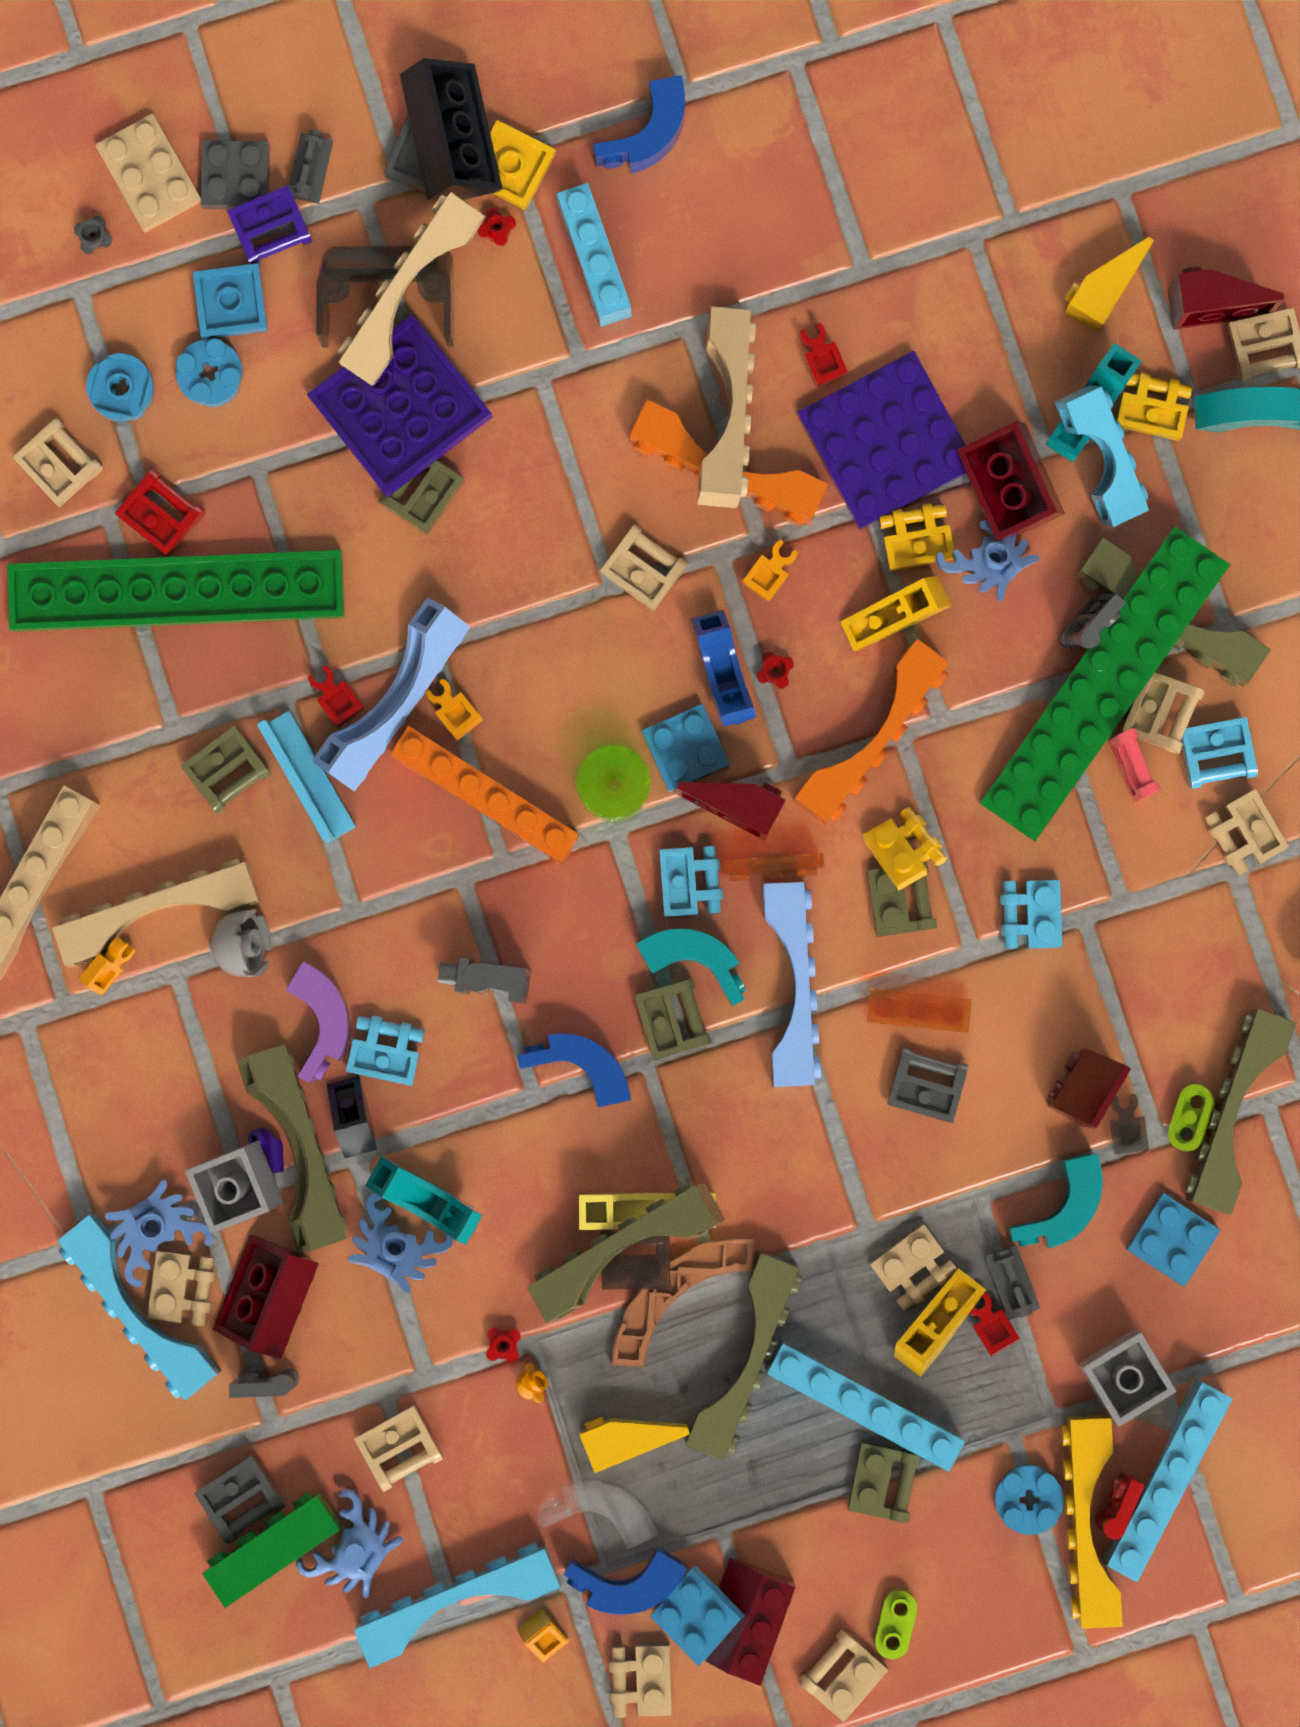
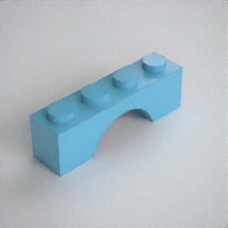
(594, 254)
(1118, 492)

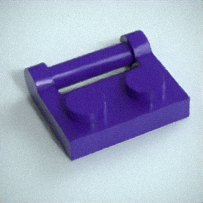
(267, 214)

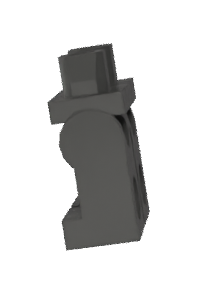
(486, 977)

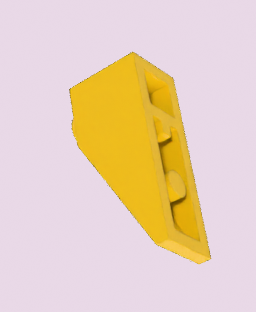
(1102, 288)
(896, 612)
(938, 1323)
(622, 1439)

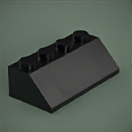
(450, 129)

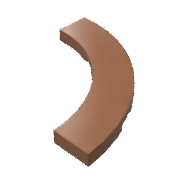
(686, 1270)

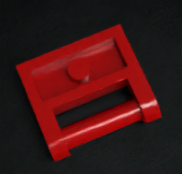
(154, 522)
(1123, 1495)

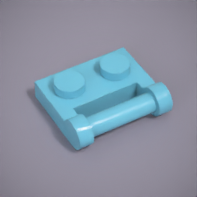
(1217, 741)

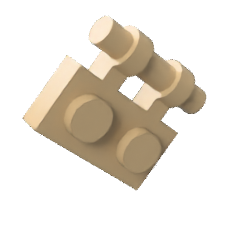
(1255, 827)
(906, 1259)
(170, 1288)
(652, 1680)

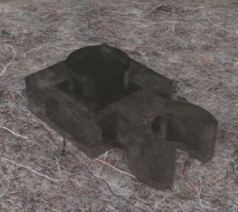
(1128, 1132)

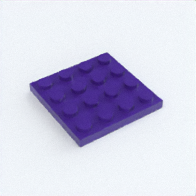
(408, 416)
(885, 439)

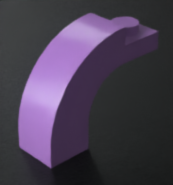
(333, 1017)

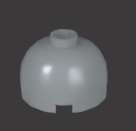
(240, 943)

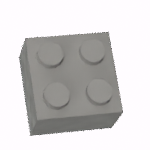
(234, 1187)
(1126, 1377)

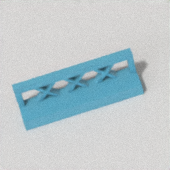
(306, 777)

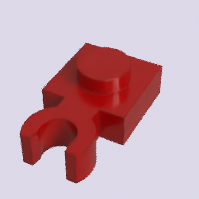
(823, 360)
(337, 700)
(994, 1329)

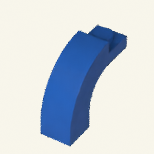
(656, 138)
(723, 668)
(602, 1068)
(633, 1594)

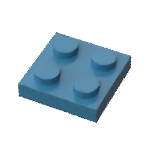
(230, 301)
(685, 747)
(1173, 1239)
(697, 1615)

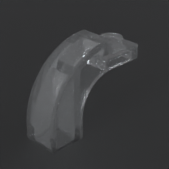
(606, 1498)

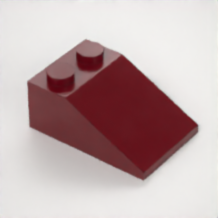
(1215, 298)
(741, 804)
(1087, 1087)

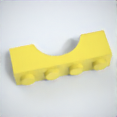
(610, 1210)

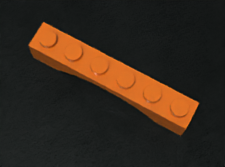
(790, 493)
(830, 786)
(485, 795)

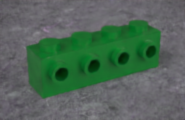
(271, 1549)

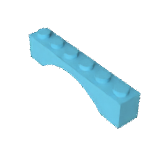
(94, 1253)
(865, 1406)
(1186, 1445)
(522, 1577)

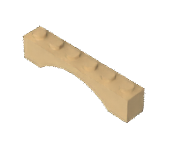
(372, 347)
(728, 347)
(45, 855)
(86, 937)

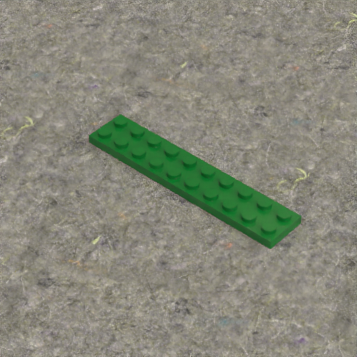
(175, 591)
(1105, 684)

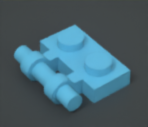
(680, 885)
(1042, 914)
(383, 1061)

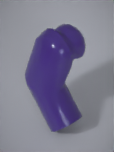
(271, 1146)

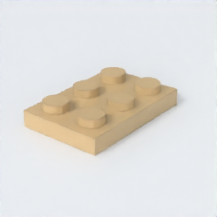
(148, 173)

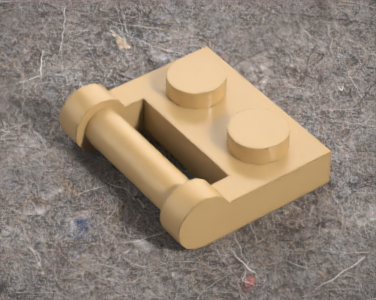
(1262, 334)
(49, 470)
(636, 575)
(1153, 707)
(394, 1437)
(850, 1683)

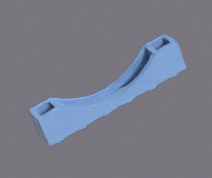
(430, 642)
(786, 914)

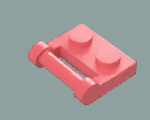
(1133, 765)

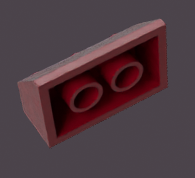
(1010, 481)
(265, 1297)
(764, 1602)

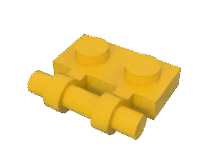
(1152, 415)
(916, 547)
(896, 855)

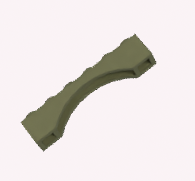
(1231, 653)
(272, 1082)
(1217, 1177)
(568, 1287)
(717, 1422)

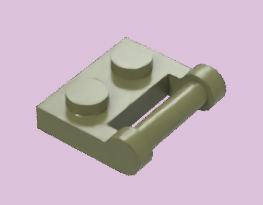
(428, 499)
(218, 761)
(890, 905)
(661, 1022)
(872, 1482)

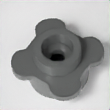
(89, 226)

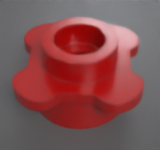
(499, 236)
(769, 662)
(510, 1338)

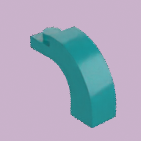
(1113, 376)
(1248, 408)
(692, 945)
(424, 1199)
(1078, 1207)

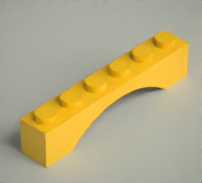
(1089, 1448)

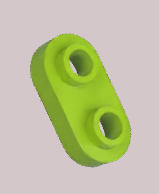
(1192, 1118)
(895, 1624)

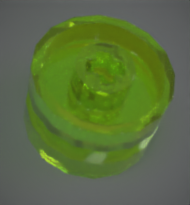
(608, 764)

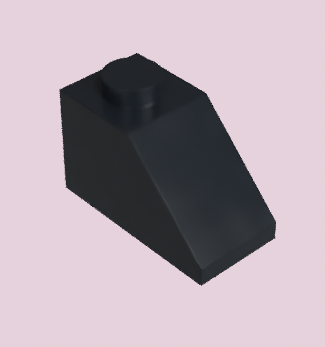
(351, 1117)

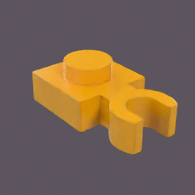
(767, 575)
(455, 712)
(105, 969)

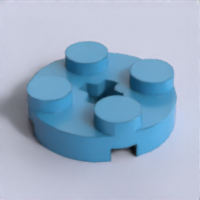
(191, 366)
(131, 403)
(1043, 1513)

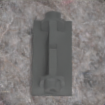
(310, 166)
(1012, 1282)

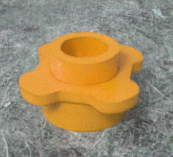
(532, 1383)

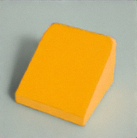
(542, 1635)

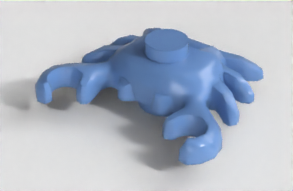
(990, 564)
(150, 1225)
(392, 1251)
(357, 1552)

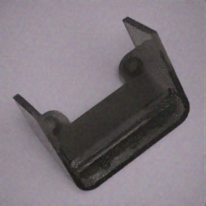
(376, 264)

